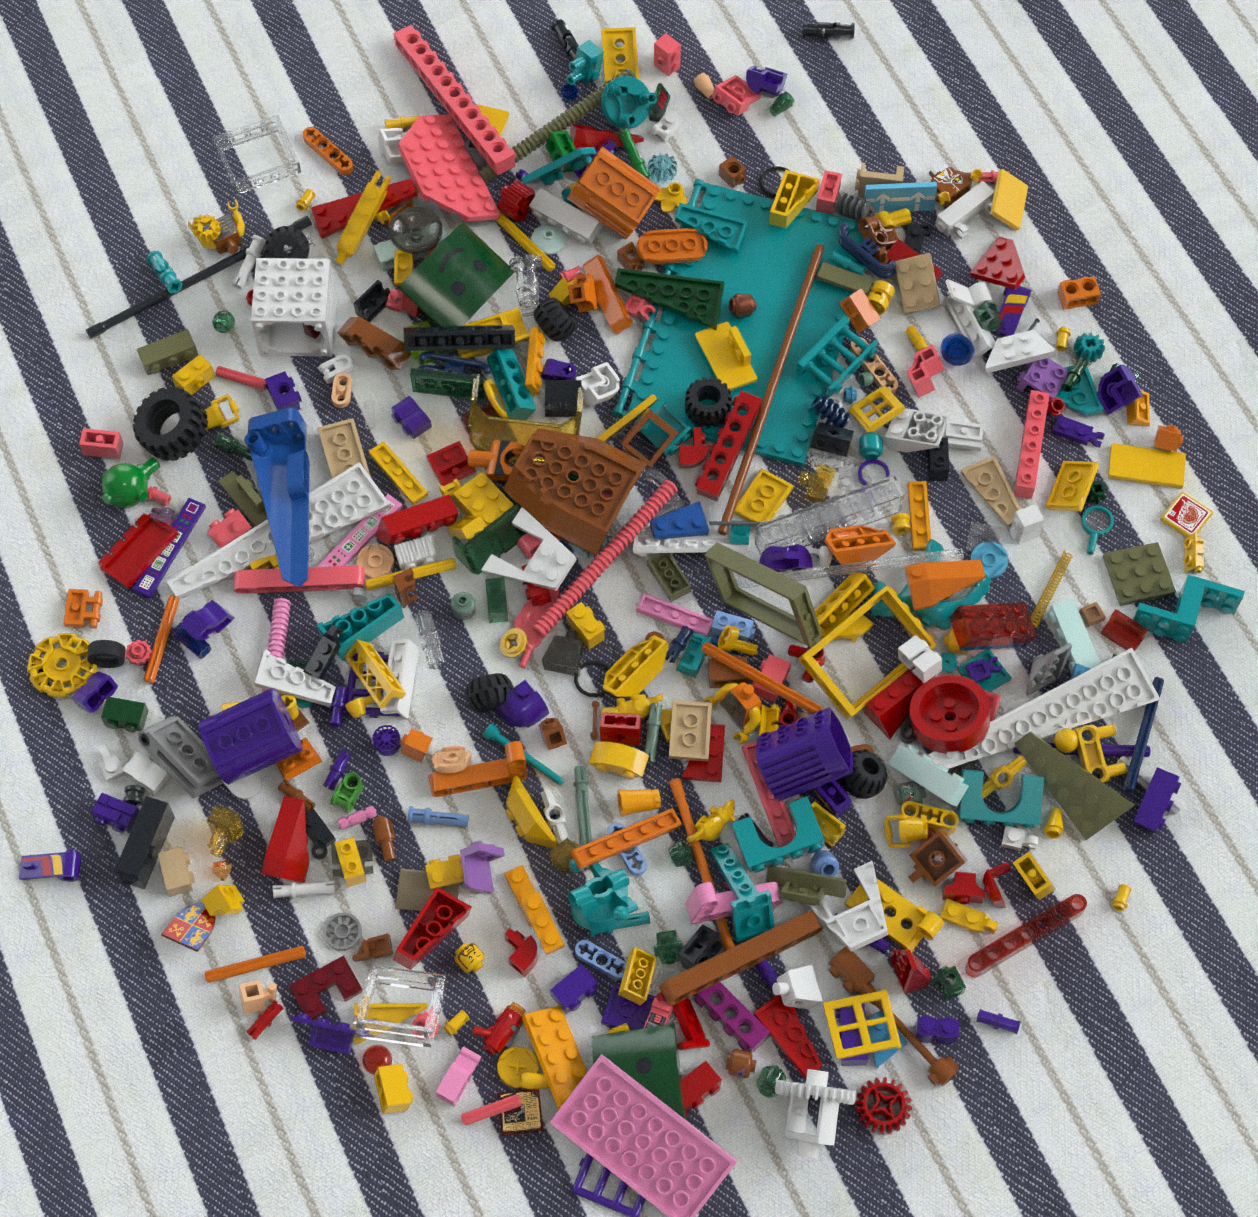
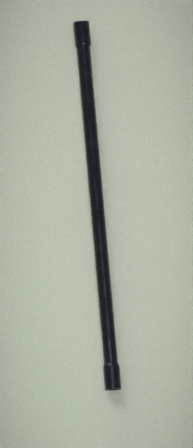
(101, 327)

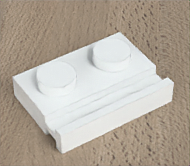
(964, 435)

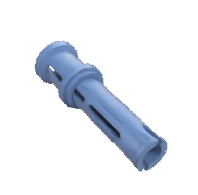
(426, 817)

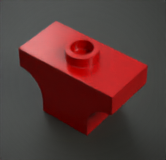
(964, 889)

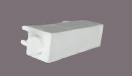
(964, 209)

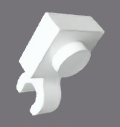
(363, 594)
(110, 766)
(1015, 839)

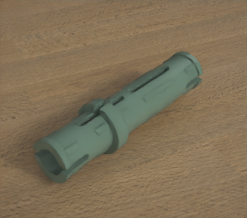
(653, 731)

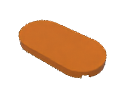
(671, 246)

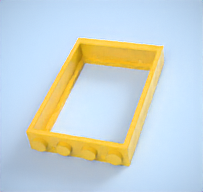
(902, 613)

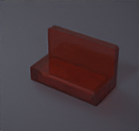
(1124, 631)

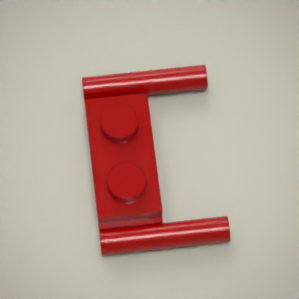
(689, 1024)

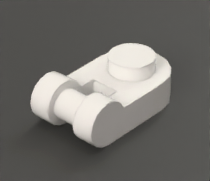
(670, 123)
(341, 364)

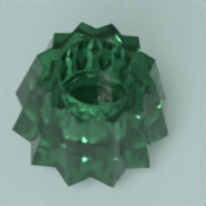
(681, 854)

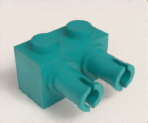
(586, 63)

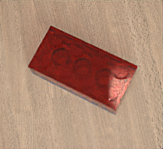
(992, 626)

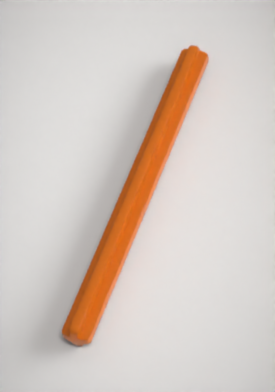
(761, 678)

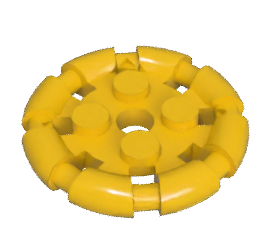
(64, 675)

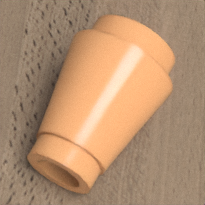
(704, 84)

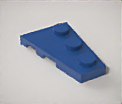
(680, 523)

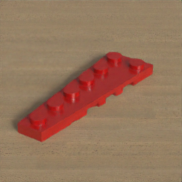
(334, 215)

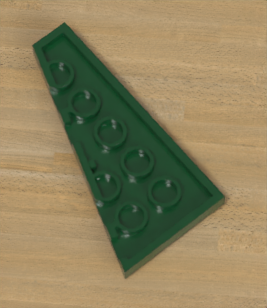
(686, 296)

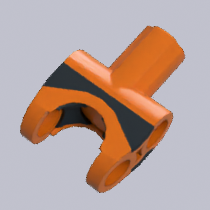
(496, 459)

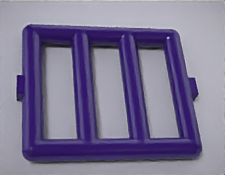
(372, 712)
(596, 1197)

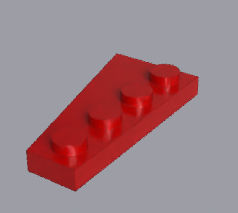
(789, 1034)

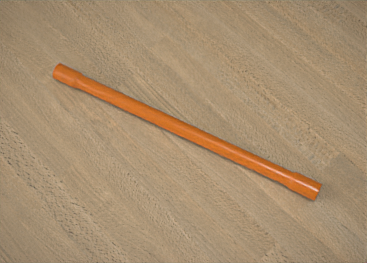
(679, 796)

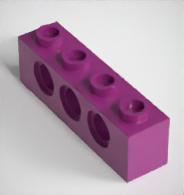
(743, 1017)

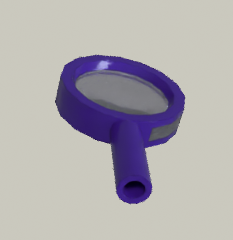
(872, 471)

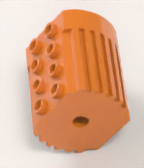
(614, 193)

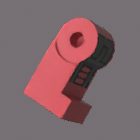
(659, 1014)

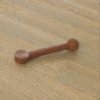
(594, 735)

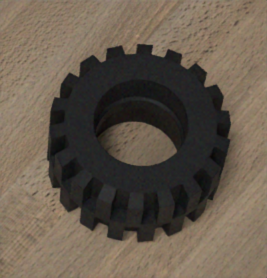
(711, 390)

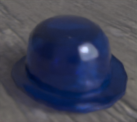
(957, 349)

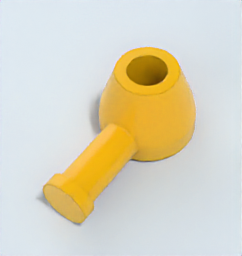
(357, 706)

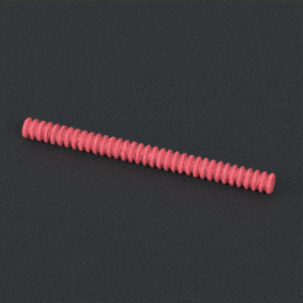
(605, 558)

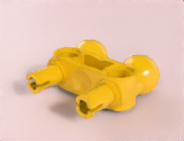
(1090, 751)

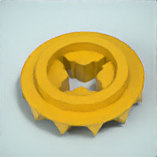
(208, 235)
(516, 635)

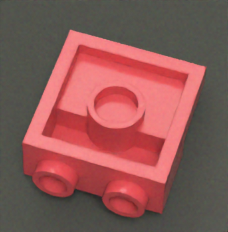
(735, 95)

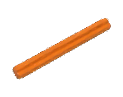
(161, 639)
(255, 964)

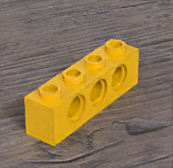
(843, 601)

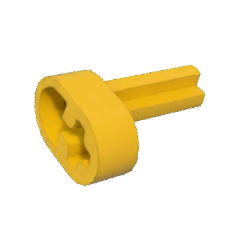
(729, 641)

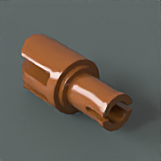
(385, 837)

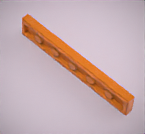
(625, 839)

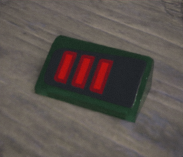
(659, 108)

